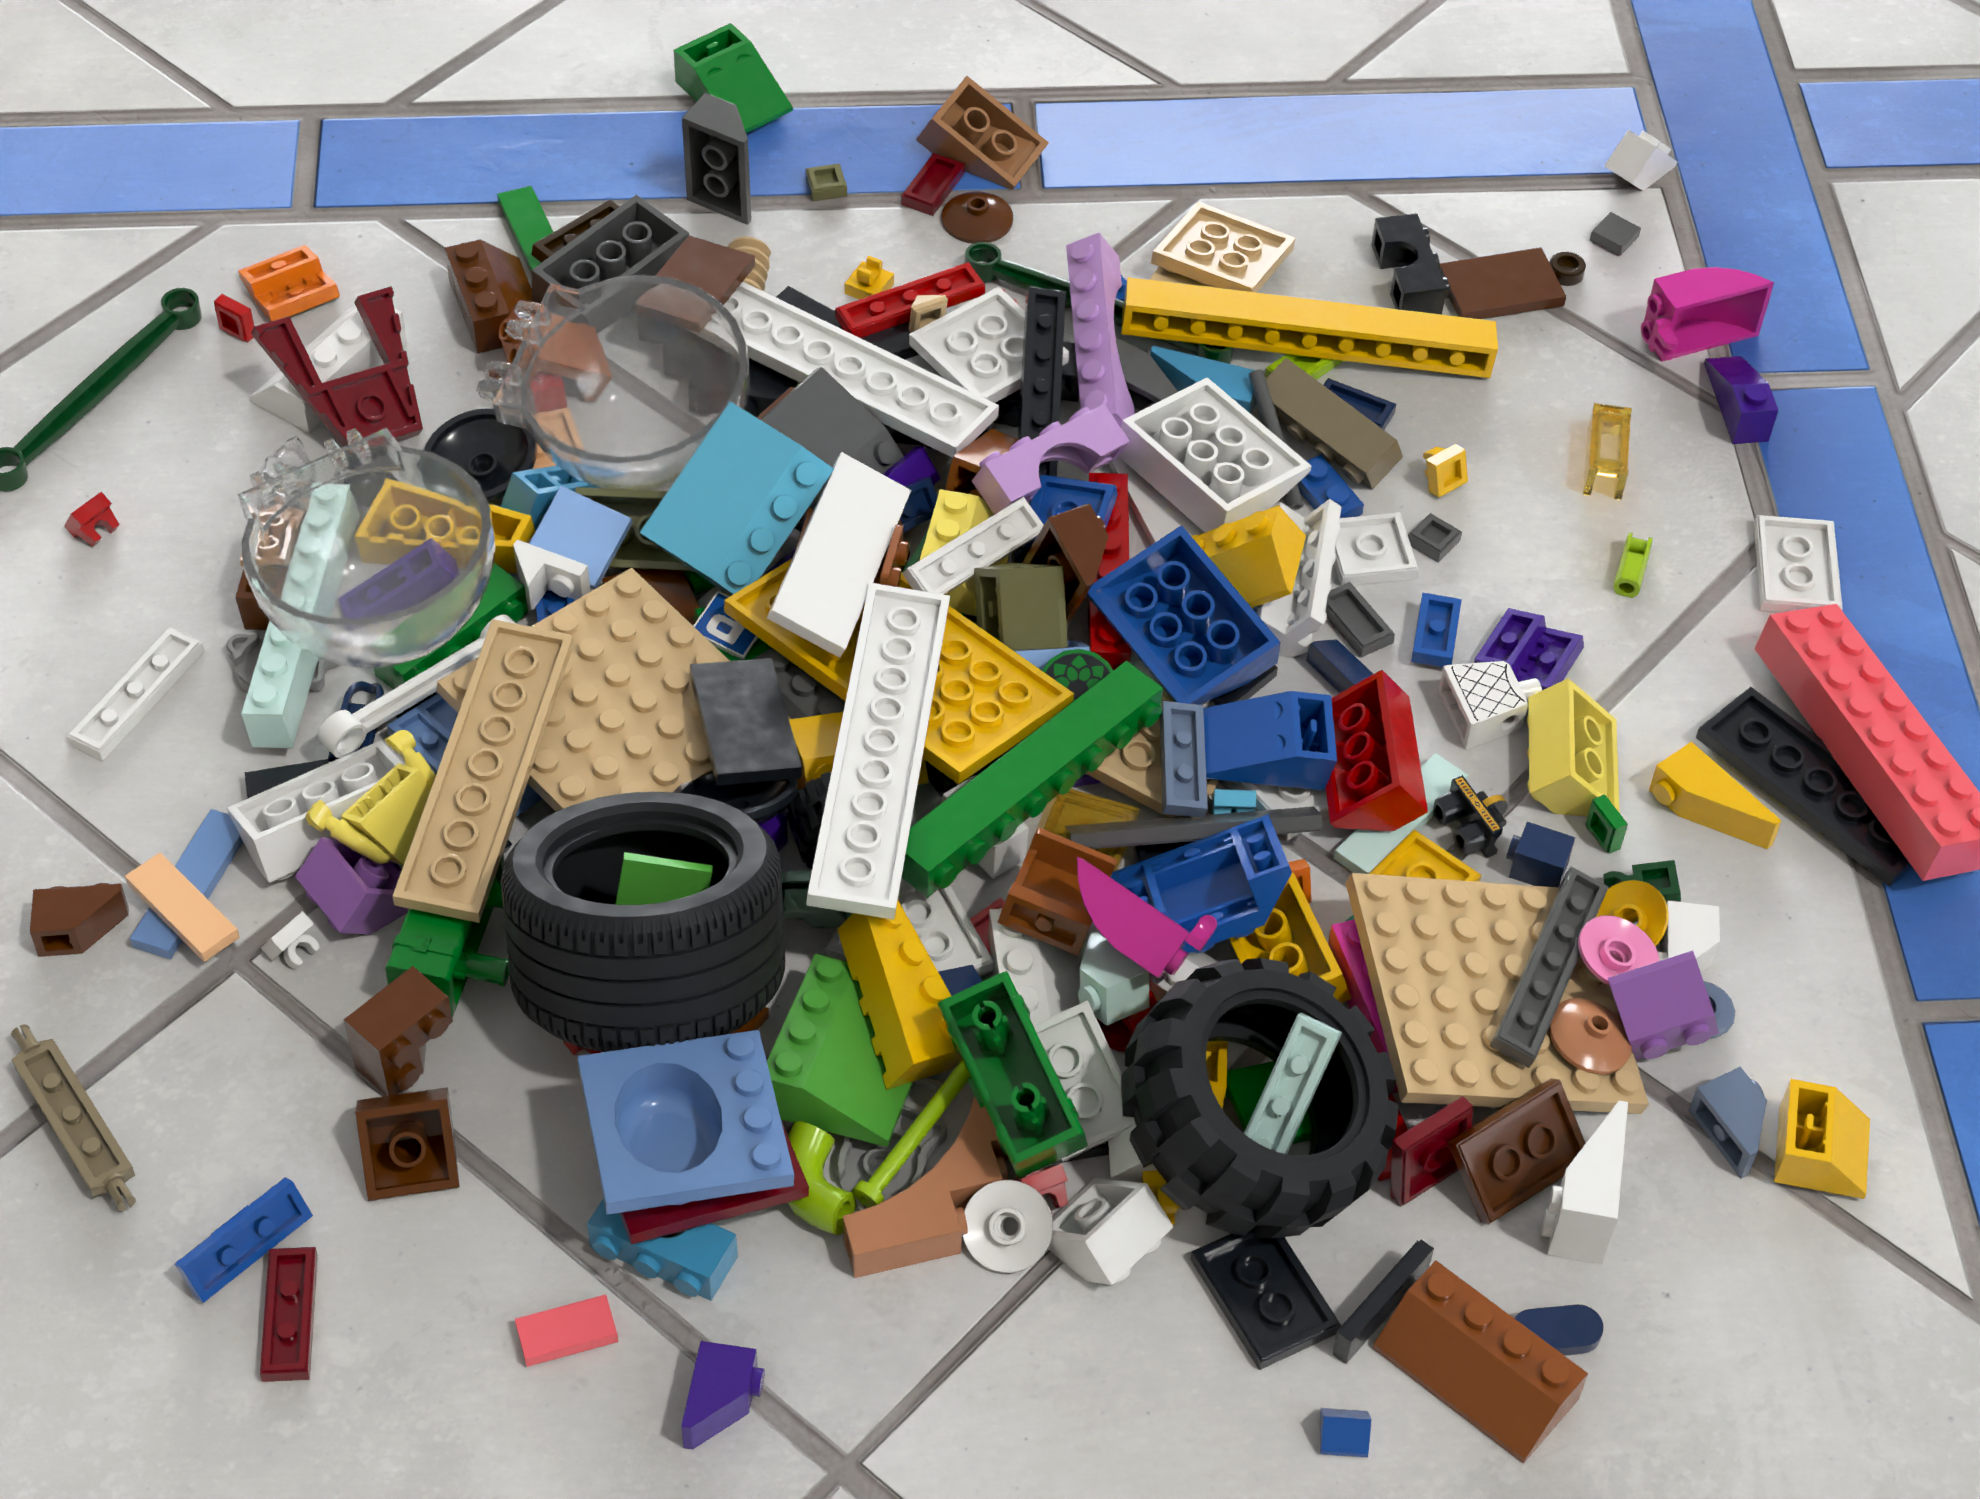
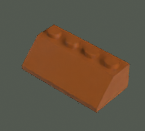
(1480, 1361)

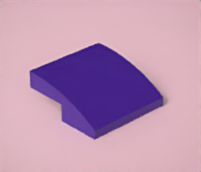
(1531, 648)

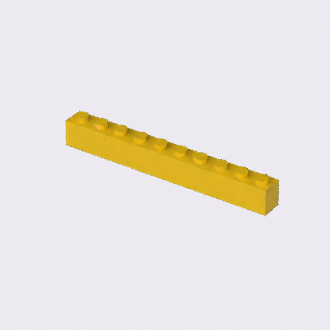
(1309, 327)

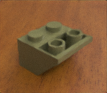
(1022, 605)

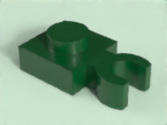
(1658, 874)

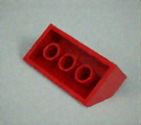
(1378, 760)

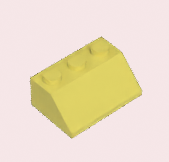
(952, 517)
(1571, 750)

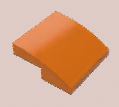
(288, 283)

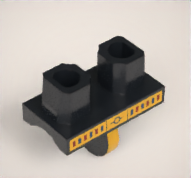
(1477, 814)

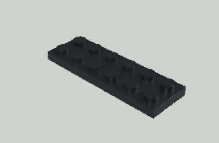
(1803, 777)

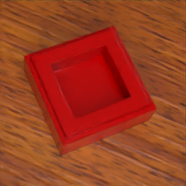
(234, 317)

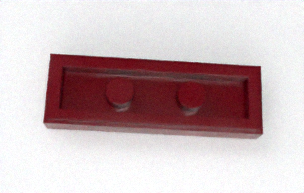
(289, 1314)

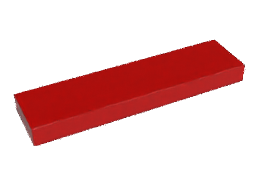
(894, 305)

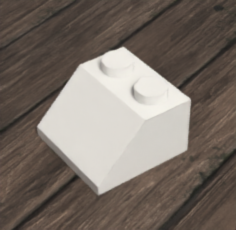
(1108, 1229)

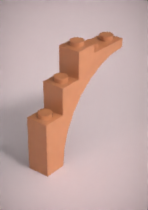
(929, 1215)

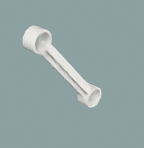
(345, 732)

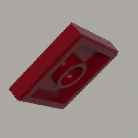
(1422, 1153)

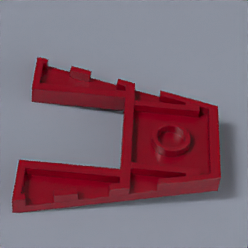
(361, 400)

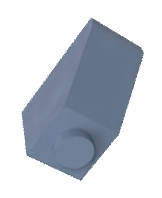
(1732, 1116)

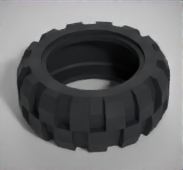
(1202, 1150)

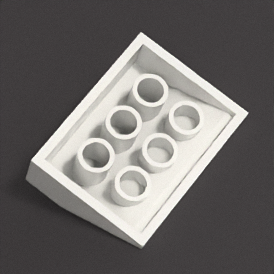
(1210, 456)

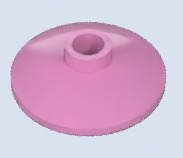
(1614, 947)

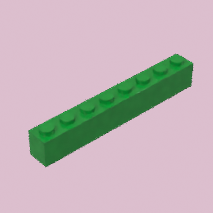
(1029, 777)

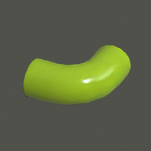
(825, 1202)

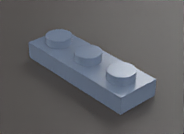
(1183, 759)

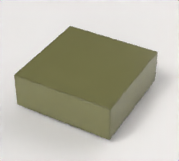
(826, 182)

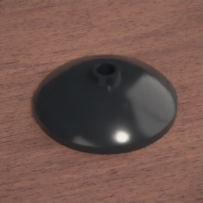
(485, 449)
(756, 799)

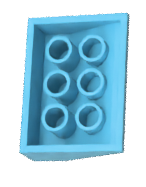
(736, 500)

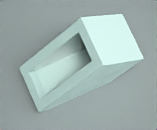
(1111, 981)

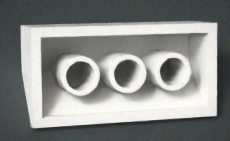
(335, 353)
(275, 820)
(1040, 972)

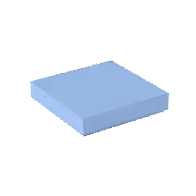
(582, 532)

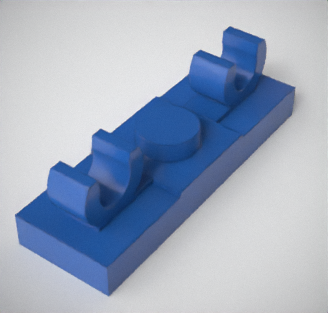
(243, 1239)

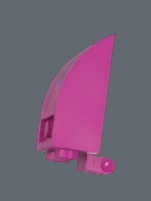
(1704, 310)
(1136, 926)

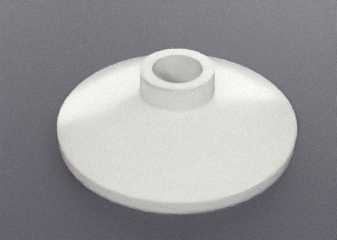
(985, 1222)

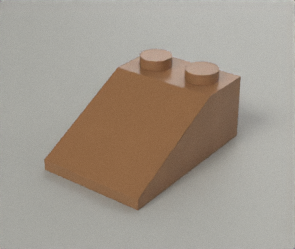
(983, 136)

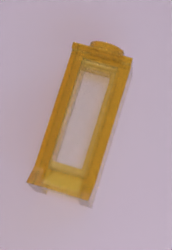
(1608, 446)

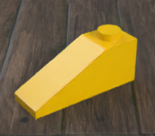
(1710, 797)

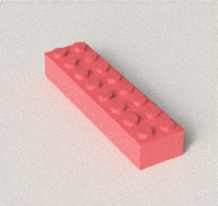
(1876, 738)

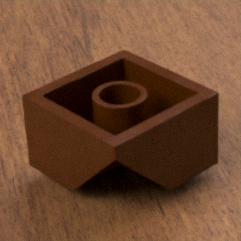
(393, 1029)

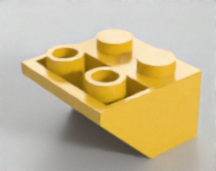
(1821, 1140)

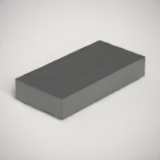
(1357, 620)

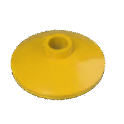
(1637, 902)

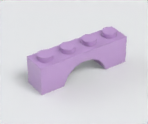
(1085, 441)

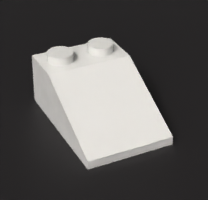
(1587, 1202)

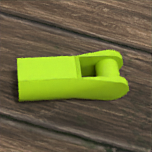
(1632, 566)

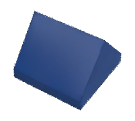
(1344, 1432)

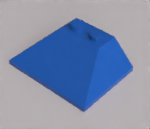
(1224, 875)

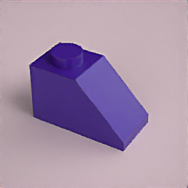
(720, 1390)

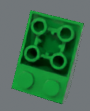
(732, 70)

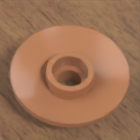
(1589, 1036)

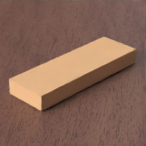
(182, 907)

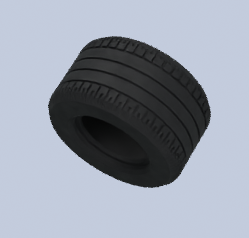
(646, 970)

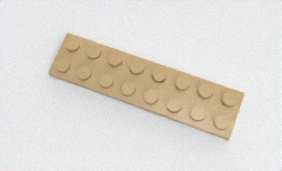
(484, 771)

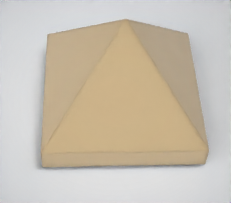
(926, 310)

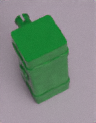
(448, 948)
(1012, 1074)

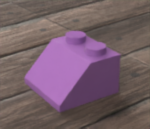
(350, 888)
(1664, 1006)

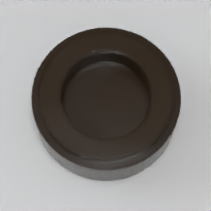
(1568, 268)

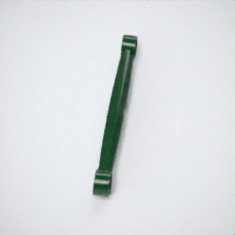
(1024, 277)
(99, 384)

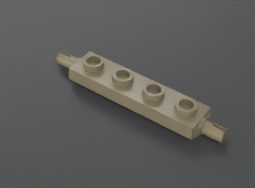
(73, 1117)

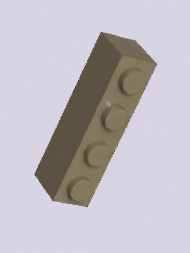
(1332, 425)

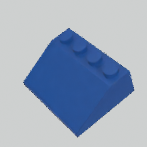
(1185, 620)

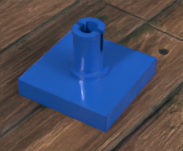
(1064, 494)

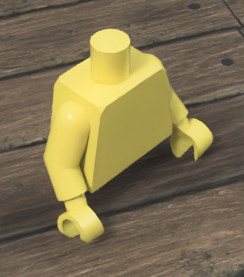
(388, 814)

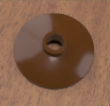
(977, 217)

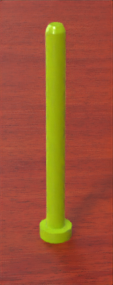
(870, 1192)

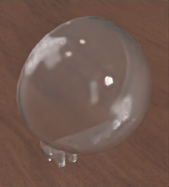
(621, 377)
(368, 551)

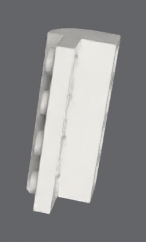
(1303, 612)

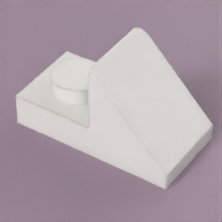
(545, 570)

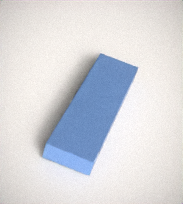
(203, 866)

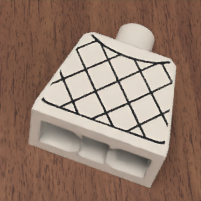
(1485, 700)

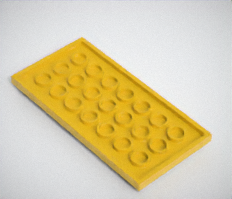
(982, 690)

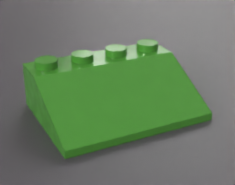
(827, 1063)

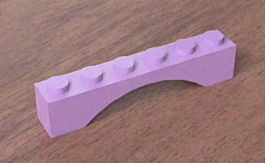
(1093, 289)

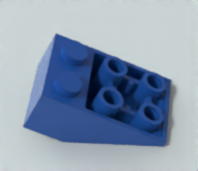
(1272, 740)

